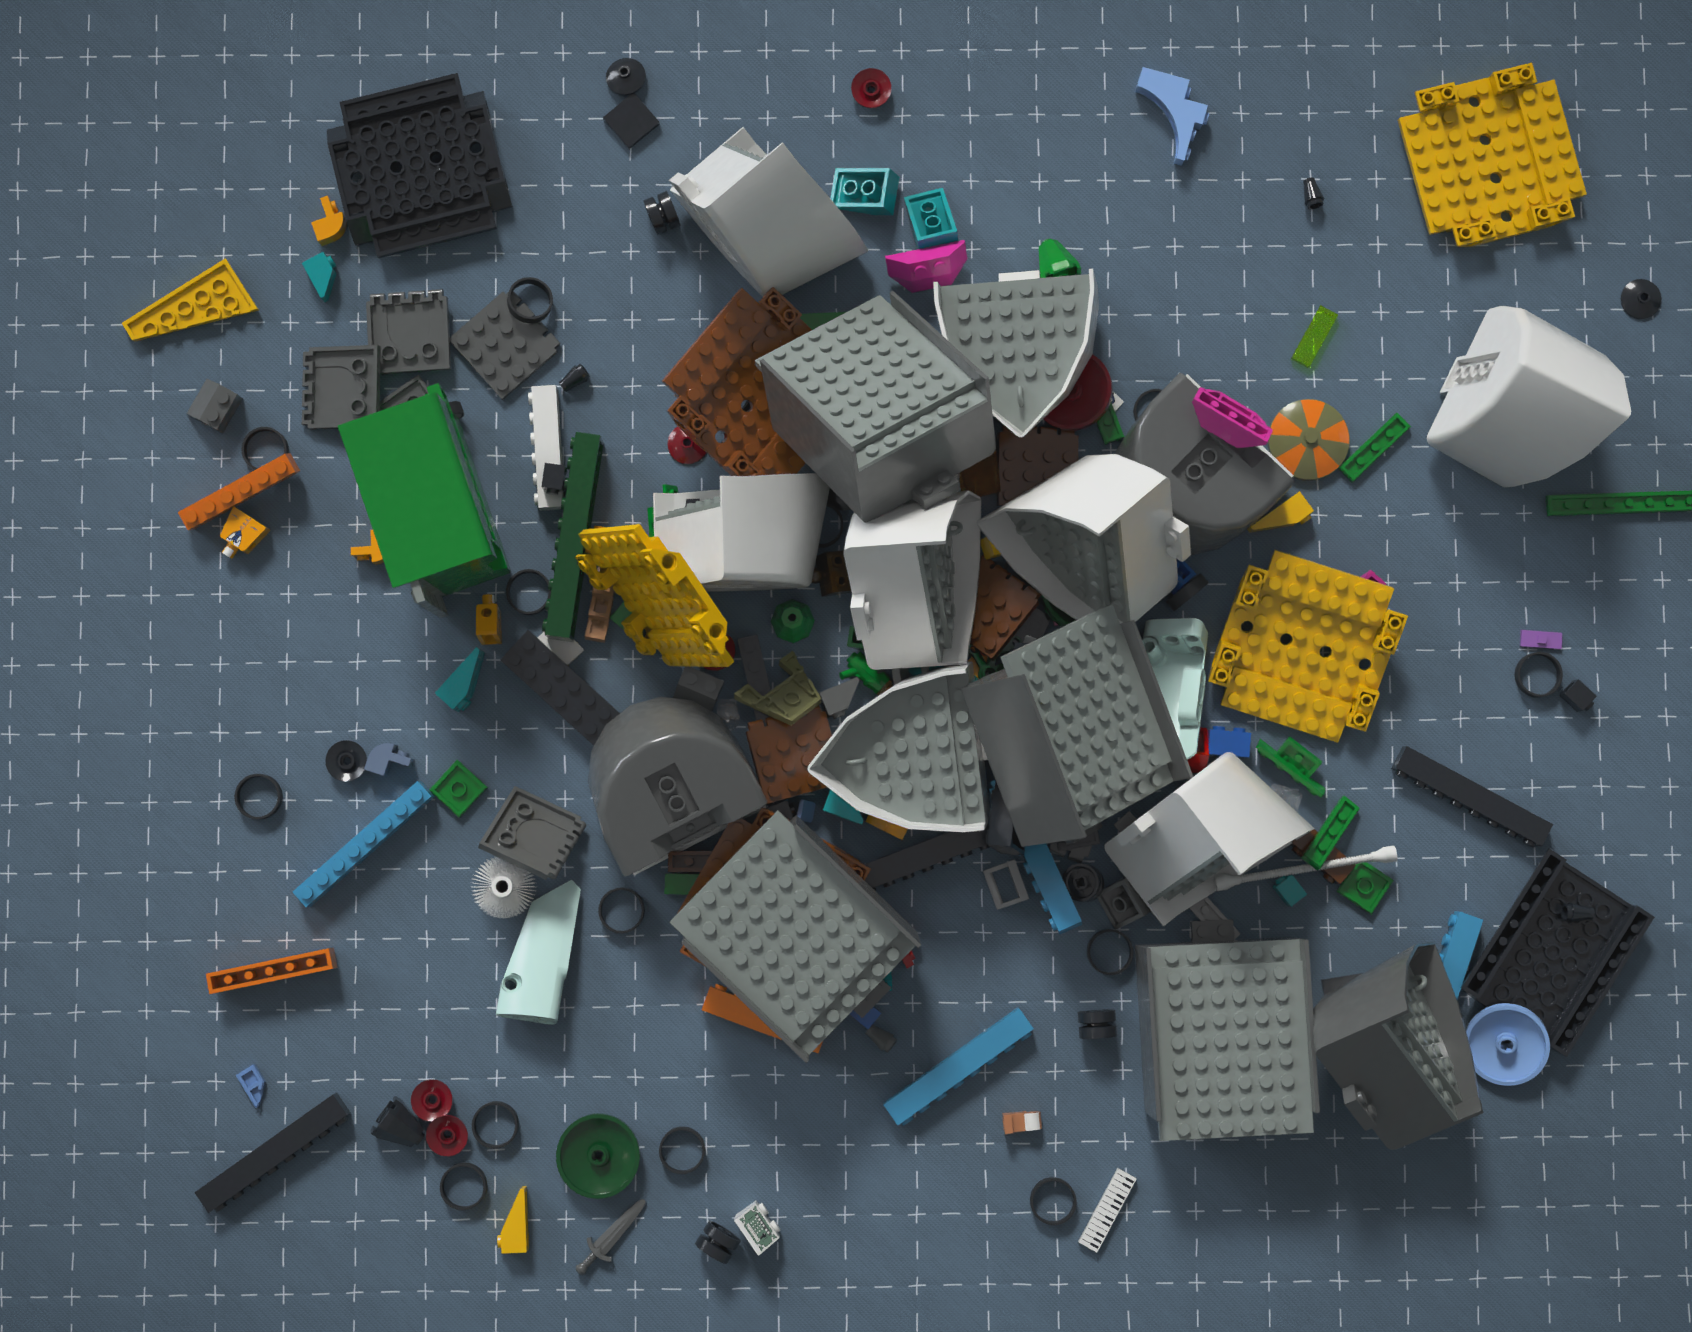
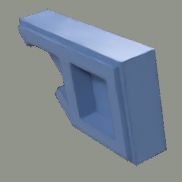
(253, 1083)

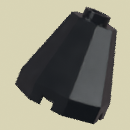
(398, 1124)

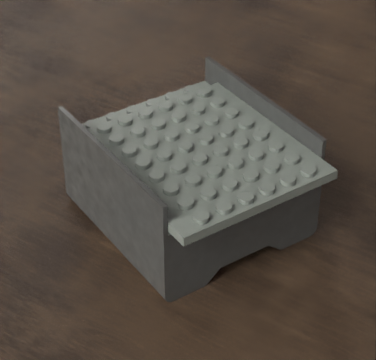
(880, 407)
(1076, 728)
(795, 933)
(1227, 1034)

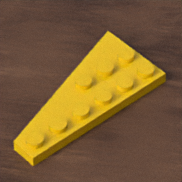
(202, 300)

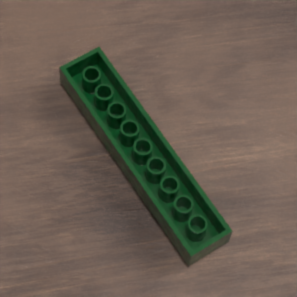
(577, 516)

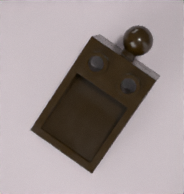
(831, 574)

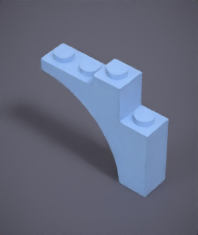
(1171, 96)

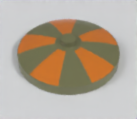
(1309, 439)

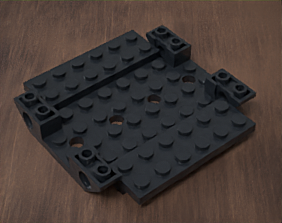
(426, 199)

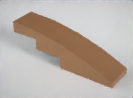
(599, 614)

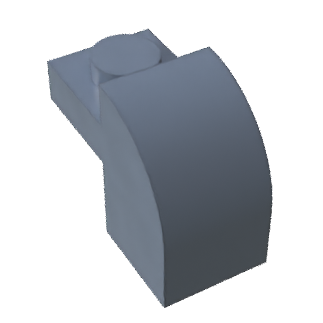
(382, 757)

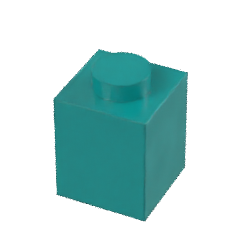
(1289, 890)

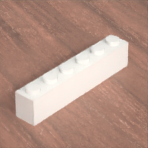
(546, 440)

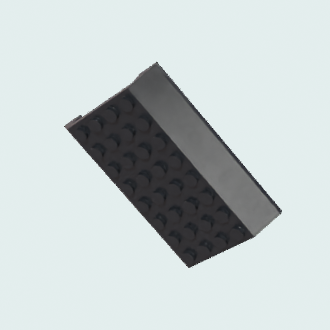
(1553, 964)

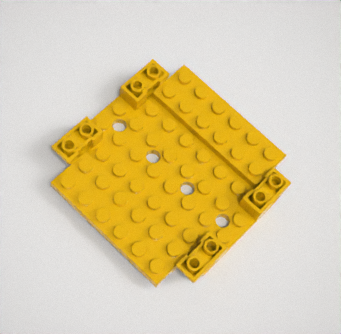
(1525, 148)
(659, 593)
(1292, 680)

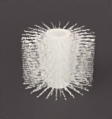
(509, 899)

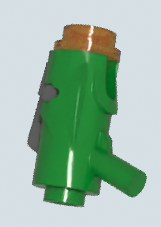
(873, 679)

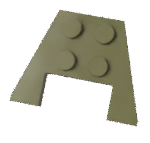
(789, 699)

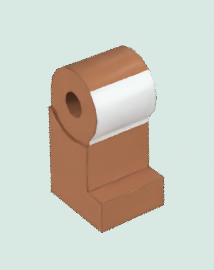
(1021, 1121)

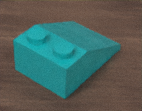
(865, 190)
(931, 219)
(462, 682)

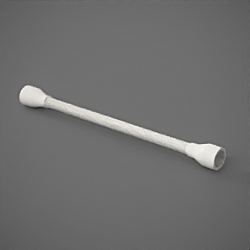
(1226, 881)

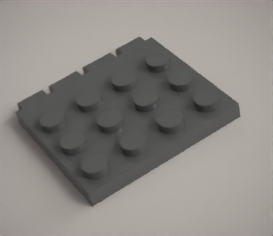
(410, 331)
(503, 347)
(340, 384)
(533, 834)

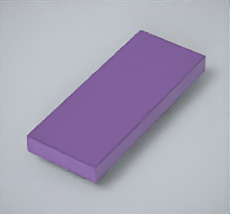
(1541, 639)

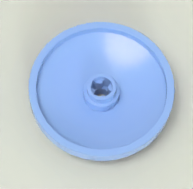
(1512, 1061)

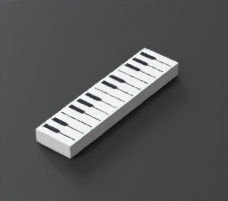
(1107, 1210)

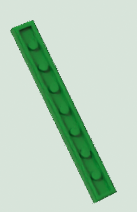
(1619, 503)

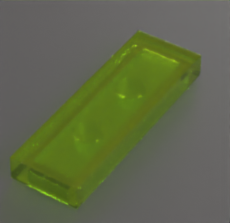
(1314, 336)

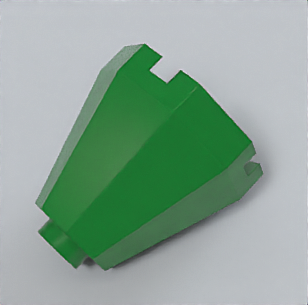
(1056, 260)
(792, 630)

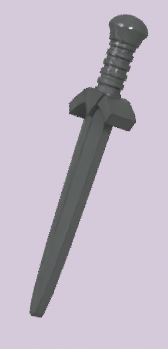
(610, 1237)

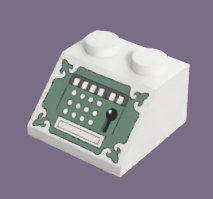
(757, 1227)

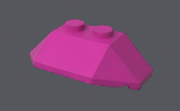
(921, 267)
(1230, 419)

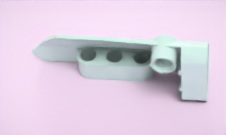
(1178, 665)
(541, 958)

